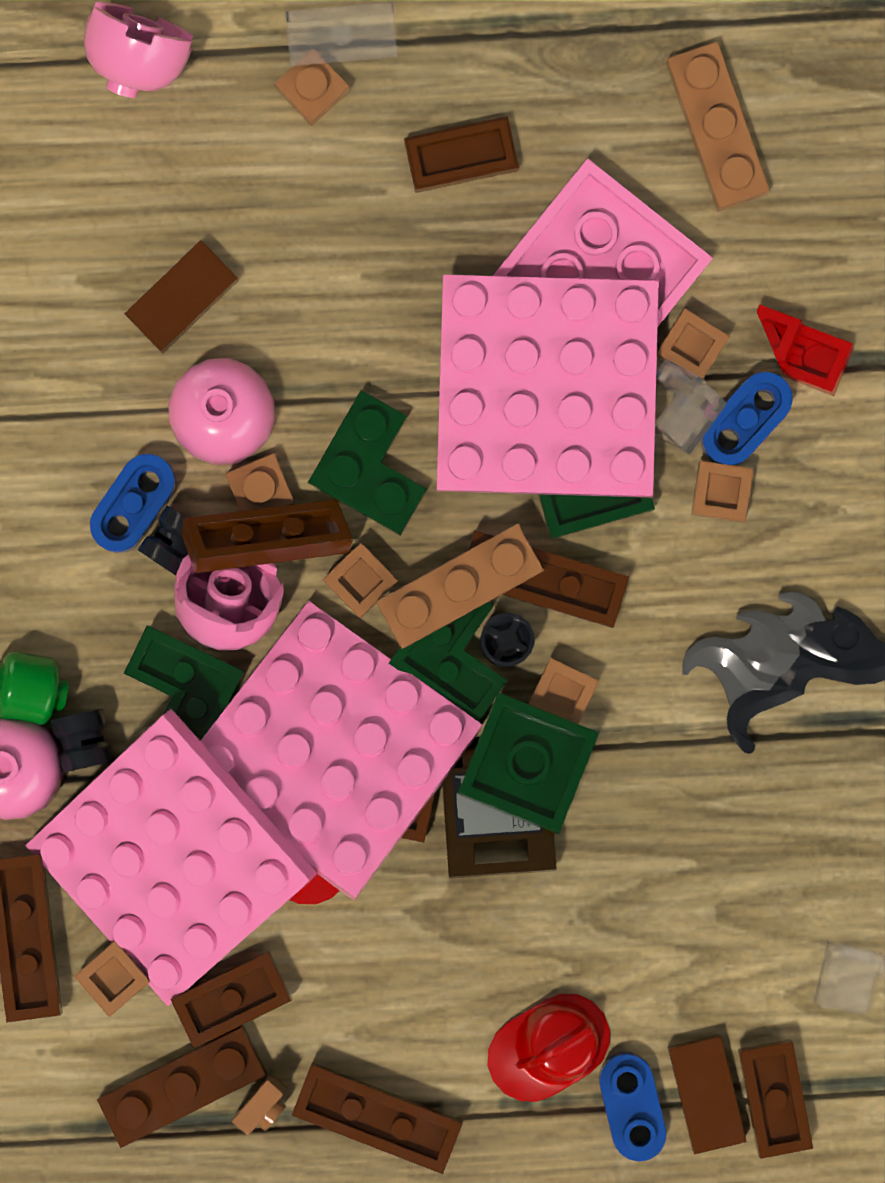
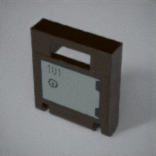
(475, 823)

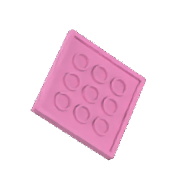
(547, 386)
(338, 746)
(171, 857)

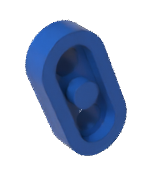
(746, 420)
(128, 500)
(632, 1107)

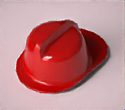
(548, 1047)

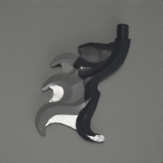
(783, 656)

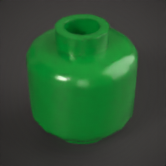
(31, 688)

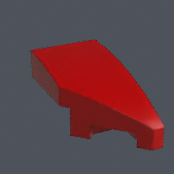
(805, 352)

